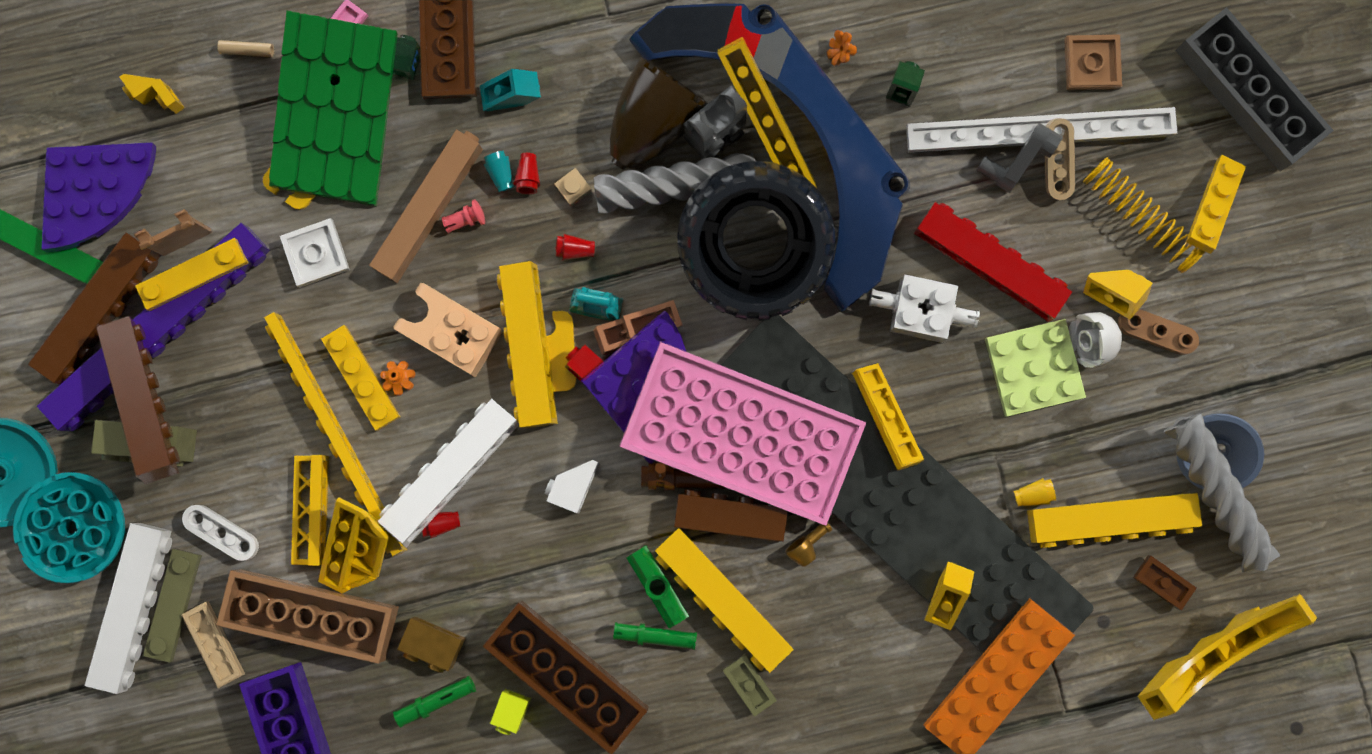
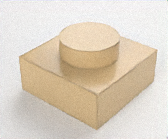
(573, 187)

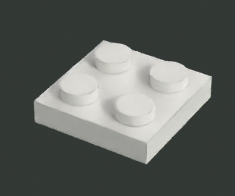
(314, 252)

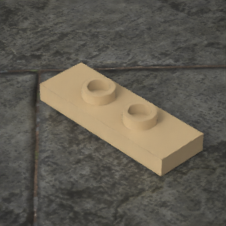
(213, 644)

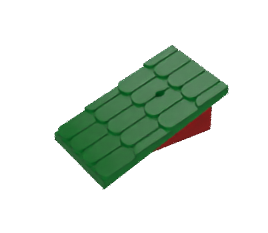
(332, 108)

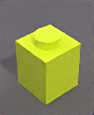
(510, 712)

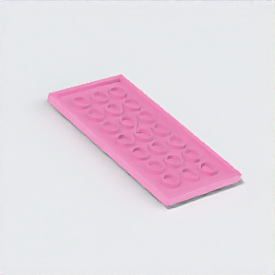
(742, 434)

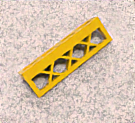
(317, 510)

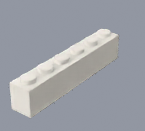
(447, 473)
(129, 608)

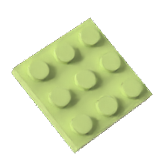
(1035, 367)

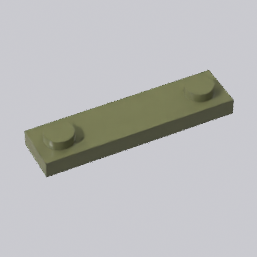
(171, 605)

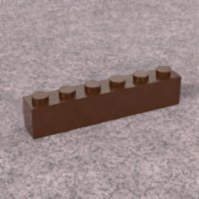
(96, 305)
(138, 400)

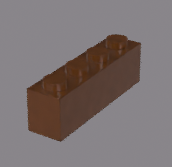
(730, 517)

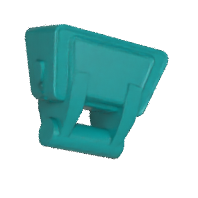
(596, 304)

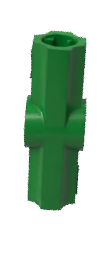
(667, 602)

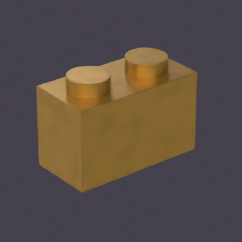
(431, 644)

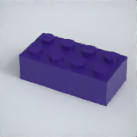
(284, 713)

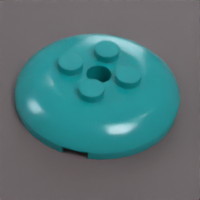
(44, 530)

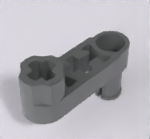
(1041, 140)

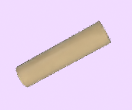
(245, 48)

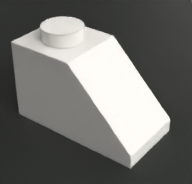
(572, 486)

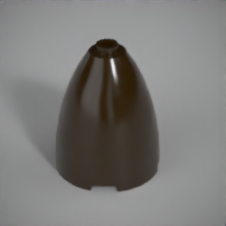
(649, 115)

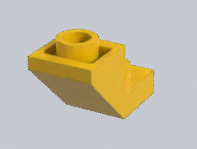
(146, 89)

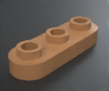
(1171, 338)

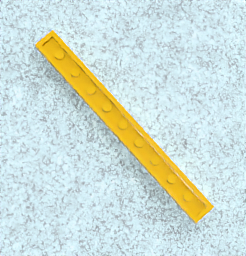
(328, 423)

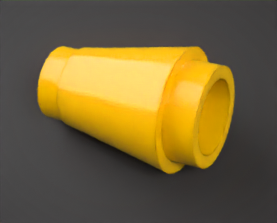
(1037, 493)

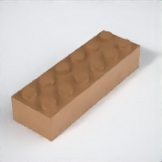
(307, 615)

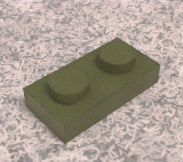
(749, 685)

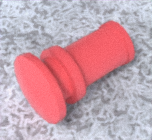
(465, 217)

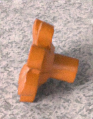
(841, 48)
(401, 379)

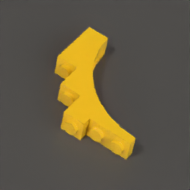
(1215, 653)

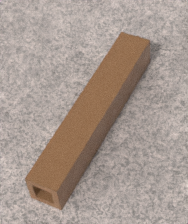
(427, 205)

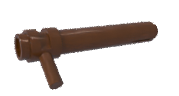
(669, 478)

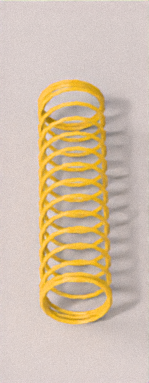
(1195, 255)

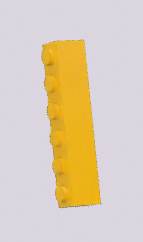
(762, 107)
(527, 345)
(1114, 518)
(724, 600)

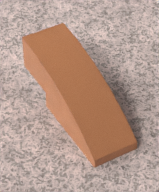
(616, 333)

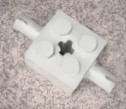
(939, 300)

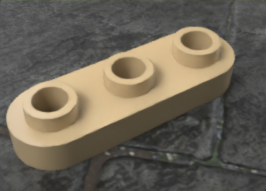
(1065, 169)

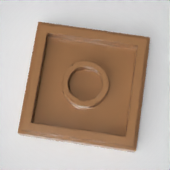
(1093, 62)

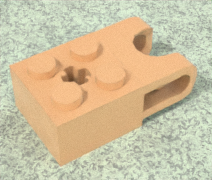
(445, 325)

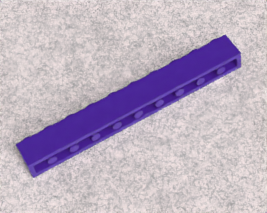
(91, 383)

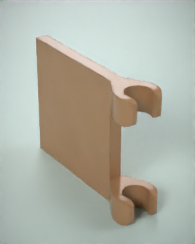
(174, 237)

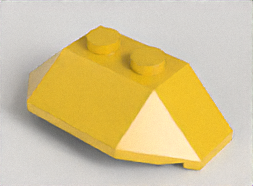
(352, 548)

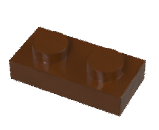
(1164, 582)

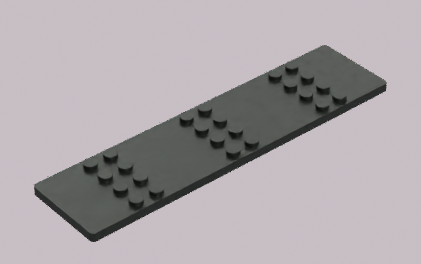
(917, 513)

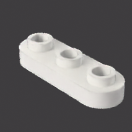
(209, 531)

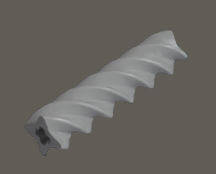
(658, 183)
(1222, 492)

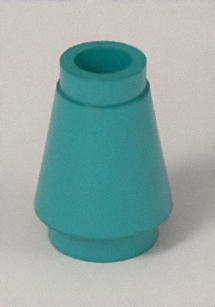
(499, 170)

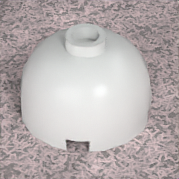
(1095, 338)

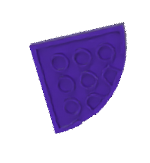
(91, 190)
(622, 375)

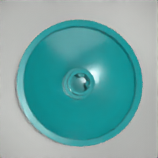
(23, 463)

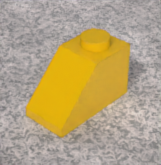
(1119, 290)
(950, 595)

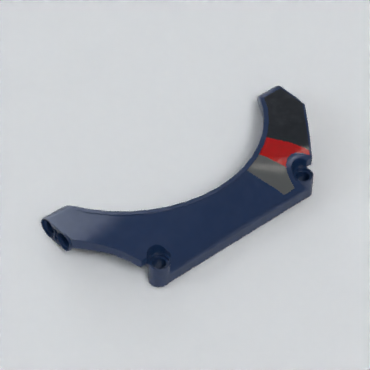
(858, 159)

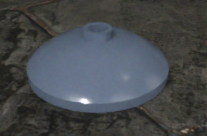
(1242, 447)

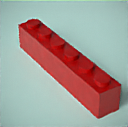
(993, 262)

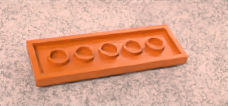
(999, 679)

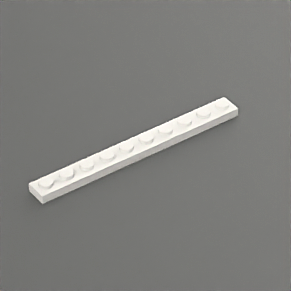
(1017, 130)

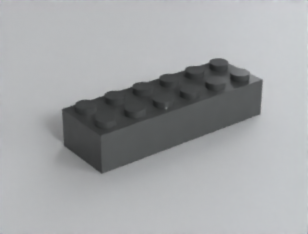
(1254, 90)

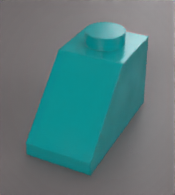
(510, 90)

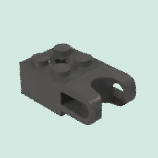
(717, 124)

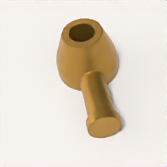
(802, 549)

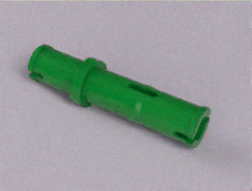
(654, 636)
(434, 701)

